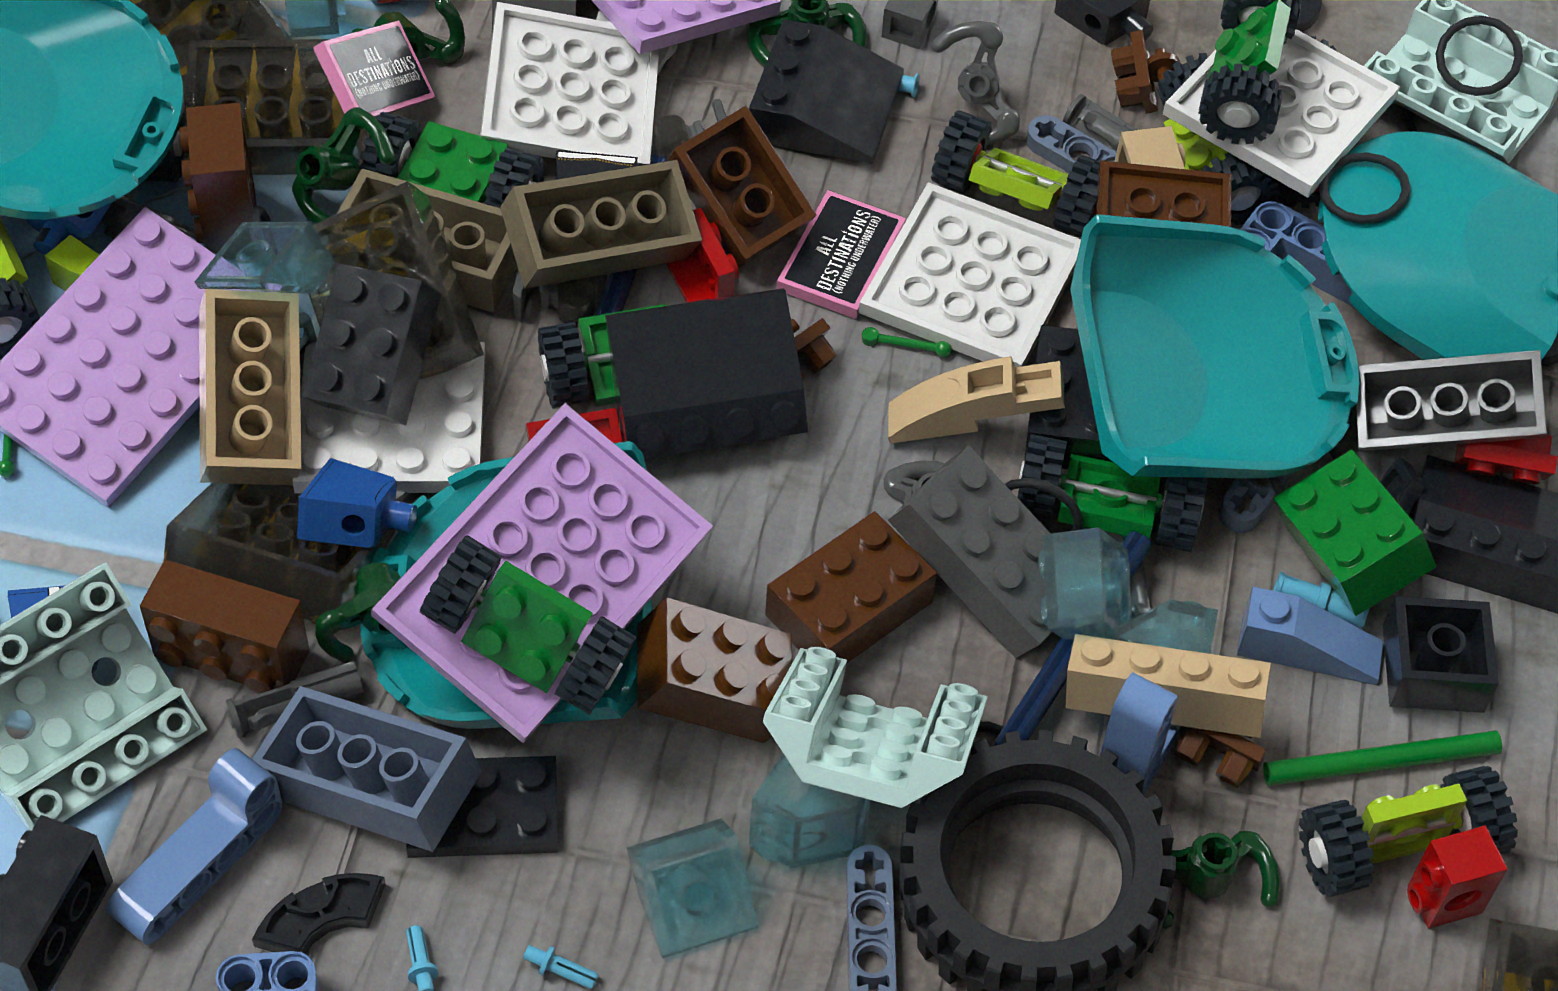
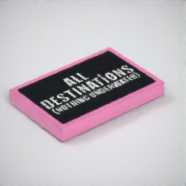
(374, 70)
(840, 253)

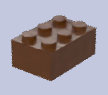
(217, 172)
(742, 186)
(851, 590)
(224, 628)
(710, 668)

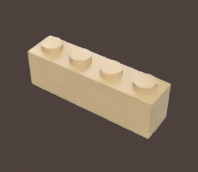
(1211, 688)

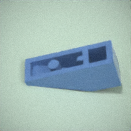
(1306, 637)

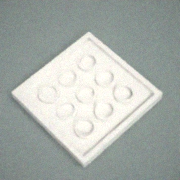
(567, 86)
(1321, 114)
(971, 277)
(437, 442)

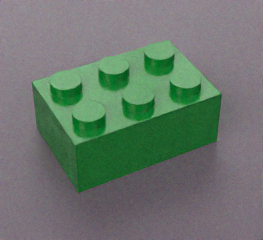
(1354, 532)

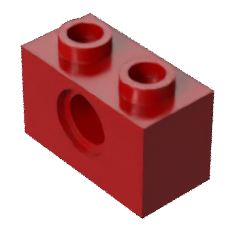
(1456, 877)

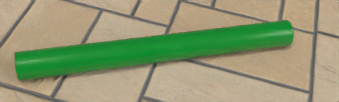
(1382, 758)

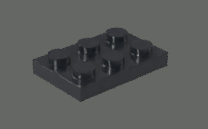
(504, 812)

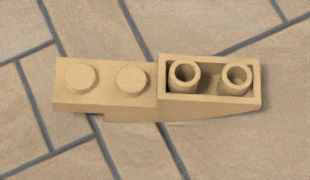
(972, 393)

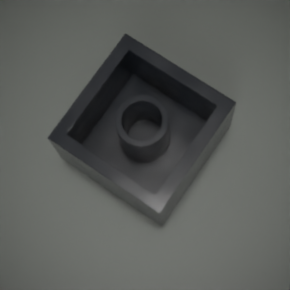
(1440, 654)

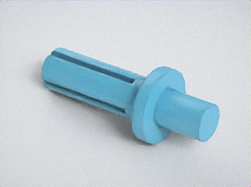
(560, 966)
(422, 970)

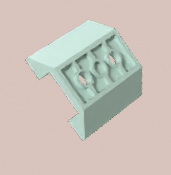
(1475, 58)
(83, 732)
(866, 746)

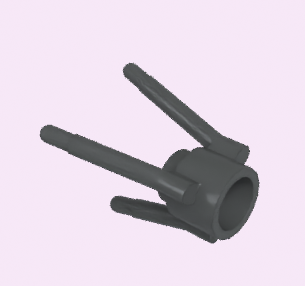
(125, 210)

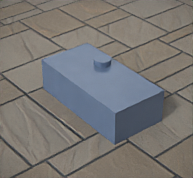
(369, 767)

